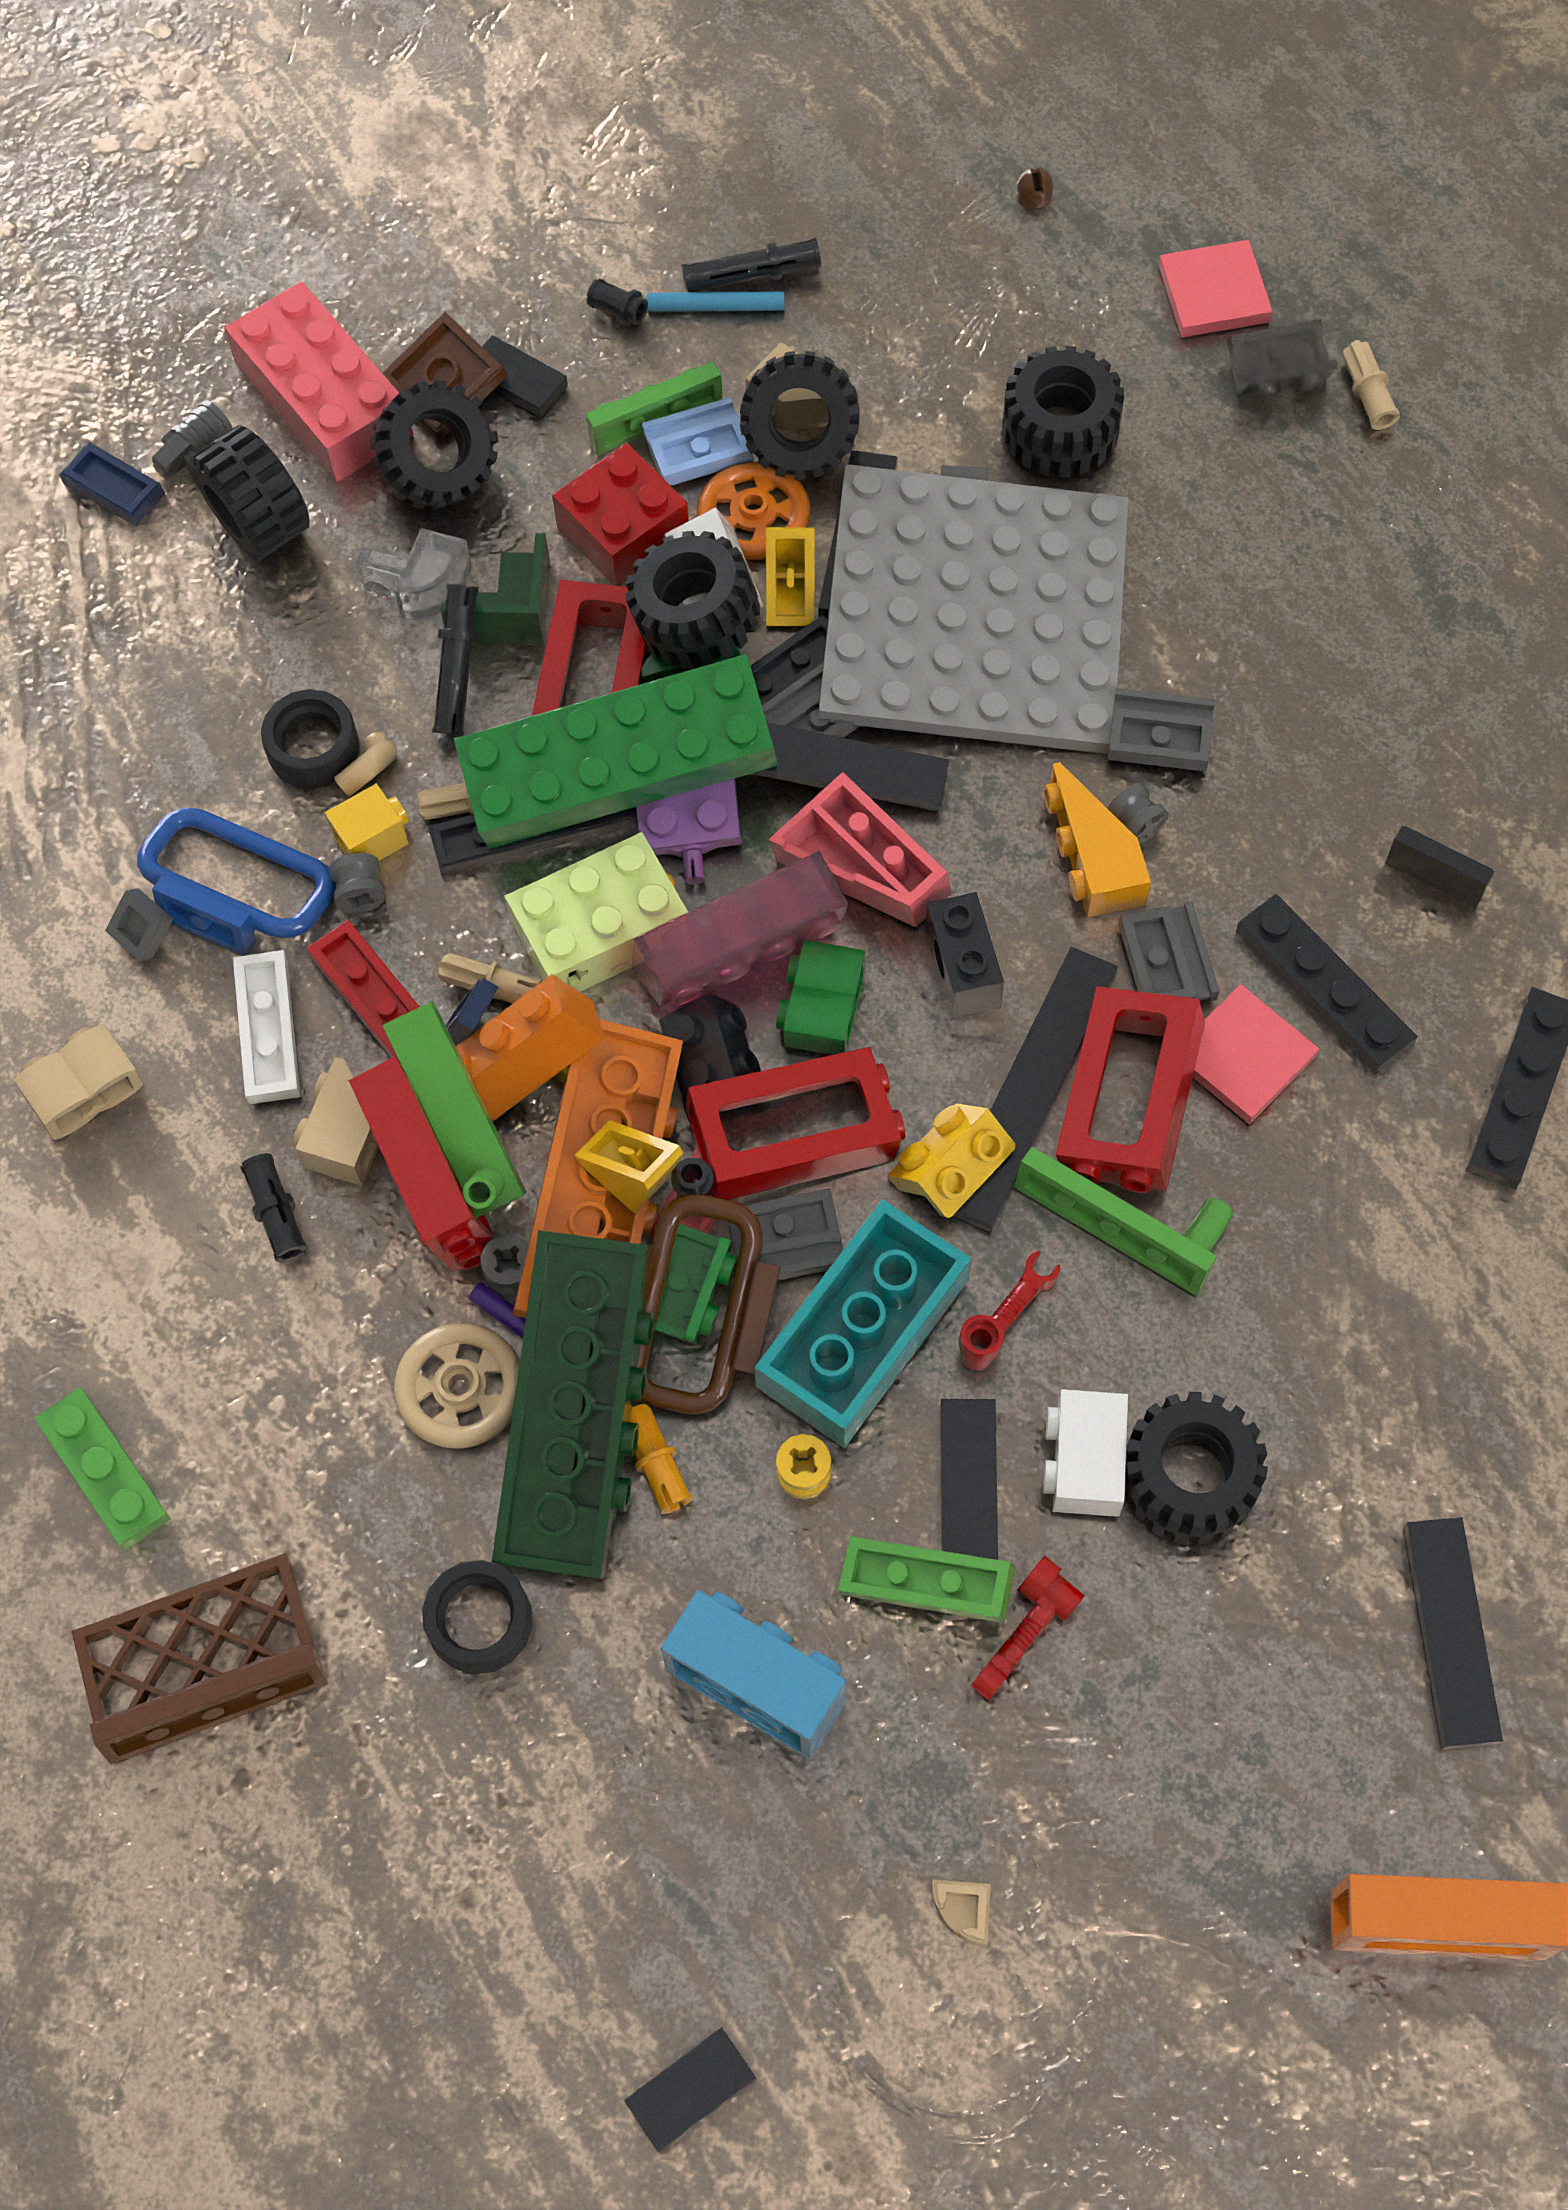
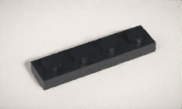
(1326, 983)
(1522, 1090)

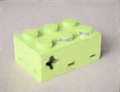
(588, 913)

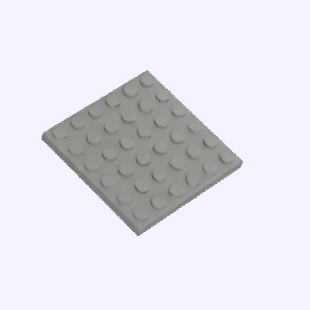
(975, 609)

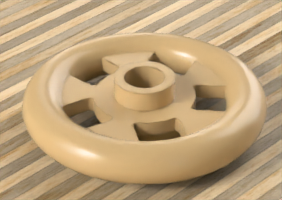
(445, 1343)

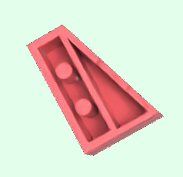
(864, 852)

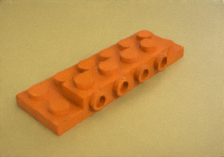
(617, 1080)

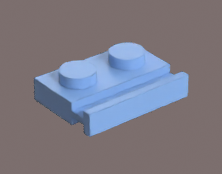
(696, 441)

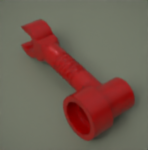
(989, 1330)
(1050, 1596)

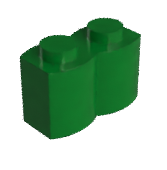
(823, 997)

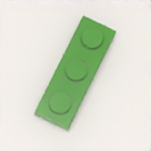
(622, 420)
(102, 1468)
(927, 1579)

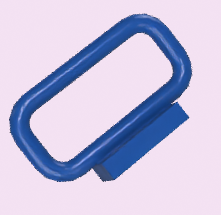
(214, 913)

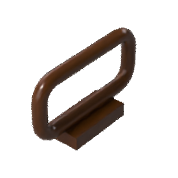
(747, 1305)

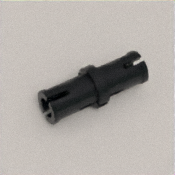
(273, 1207)

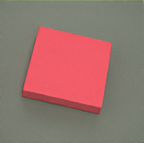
(1215, 288)
(1249, 1054)

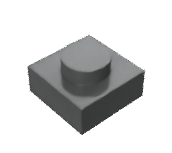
(139, 924)

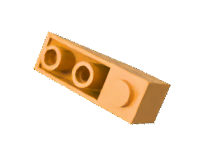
(1103, 852)

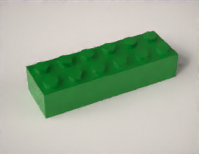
(615, 752)

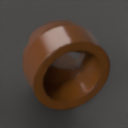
(1025, 188)

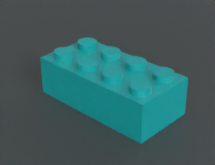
(862, 1323)

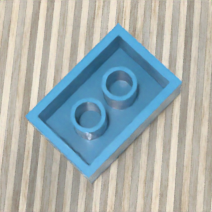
(755, 1672)

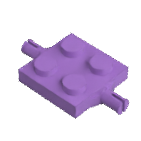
(692, 825)

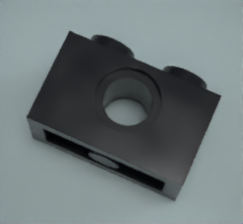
(964, 955)

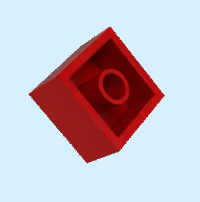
(618, 512)

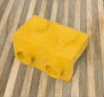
(953, 1157)

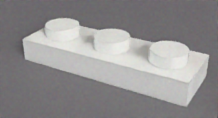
(266, 1027)

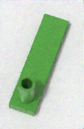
(454, 1109)
(1177, 1257)

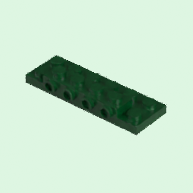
(574, 1405)

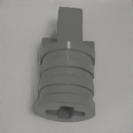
(190, 437)

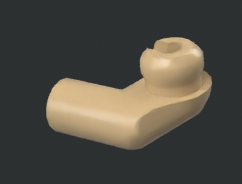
(377, 756)

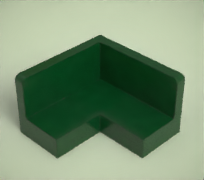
(520, 606)

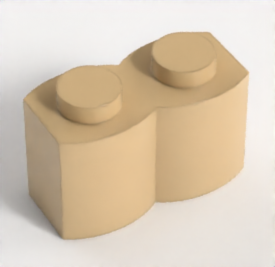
(77, 1081)

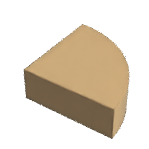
(964, 1908)

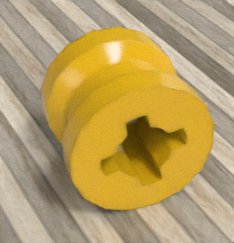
(805, 1477)

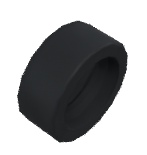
(301, 707)
(455, 1580)

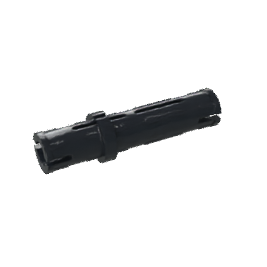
(752, 265)
(455, 659)

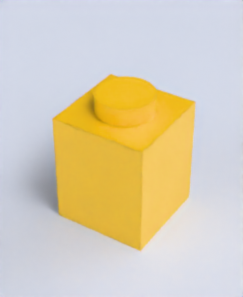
(369, 824)

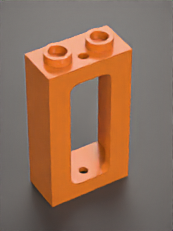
(1449, 1916)

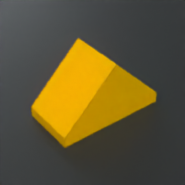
(790, 576)
(629, 1162)

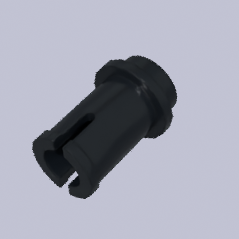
(623, 304)
(686, 1172)

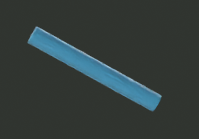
(715, 301)

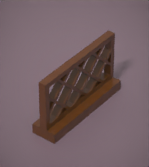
(199, 1702)

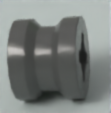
(1138, 812)
(357, 883)
(507, 1279)

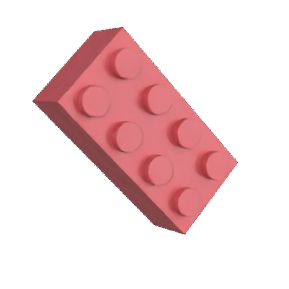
(313, 377)

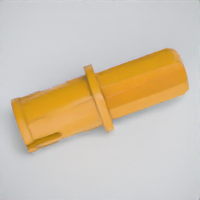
(658, 1462)

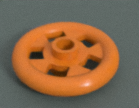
(722, 490)

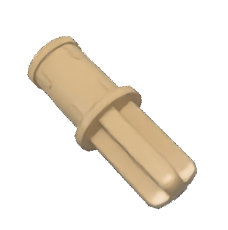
(1370, 385)
(444, 801)
(466, 972)

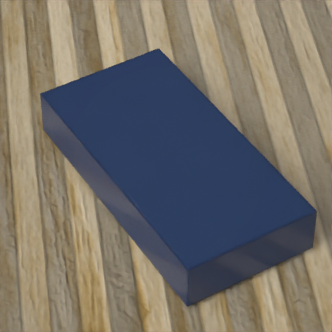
(112, 483)
(470, 1010)

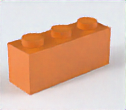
(529, 1043)

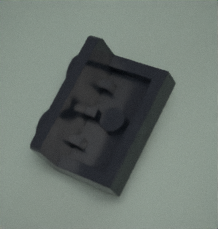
(712, 1042)

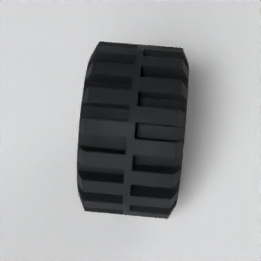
(1066, 381)
(463, 420)
(791, 456)
(250, 492)
(685, 569)
(1212, 1429)

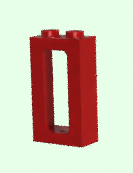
(590, 606)
(804, 1157)
(1151, 1158)
(420, 1166)

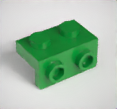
(693, 1275)

